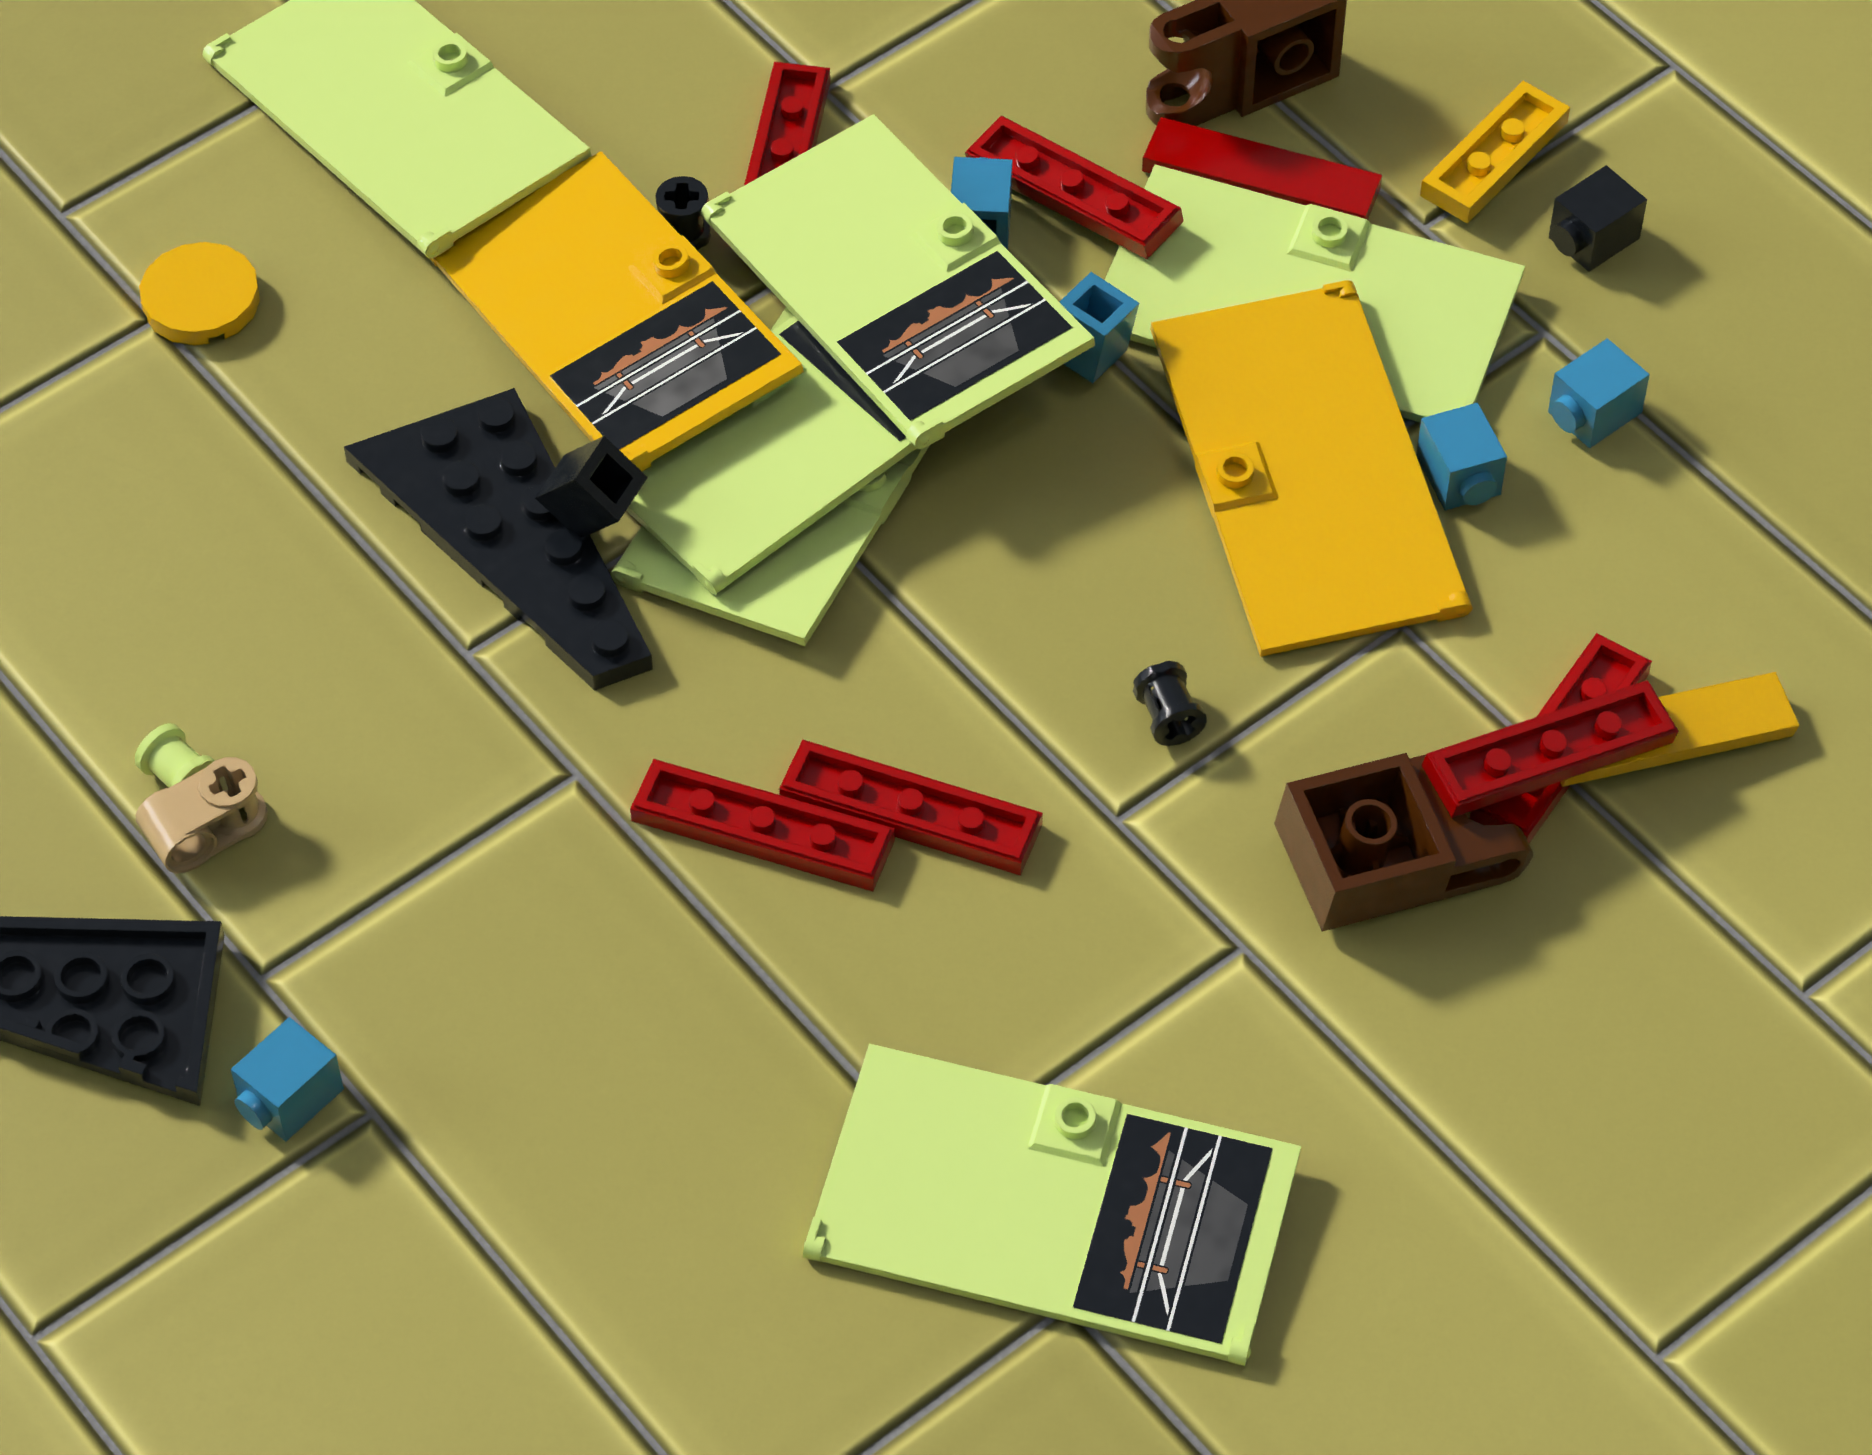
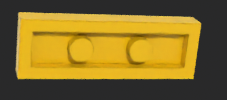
(1494, 151)

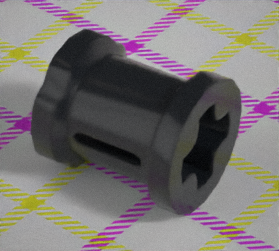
(681, 205)
(1169, 703)

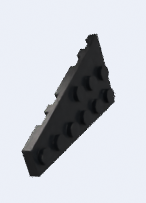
(474, 491)
(114, 996)

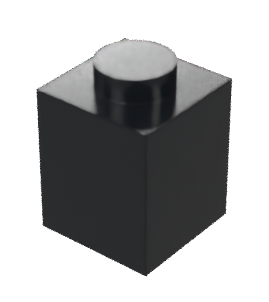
(1597, 218)
(591, 487)

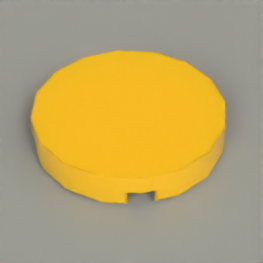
(199, 293)

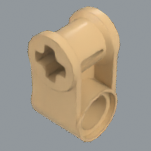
(199, 818)

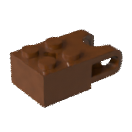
(1242, 55)
(1385, 843)

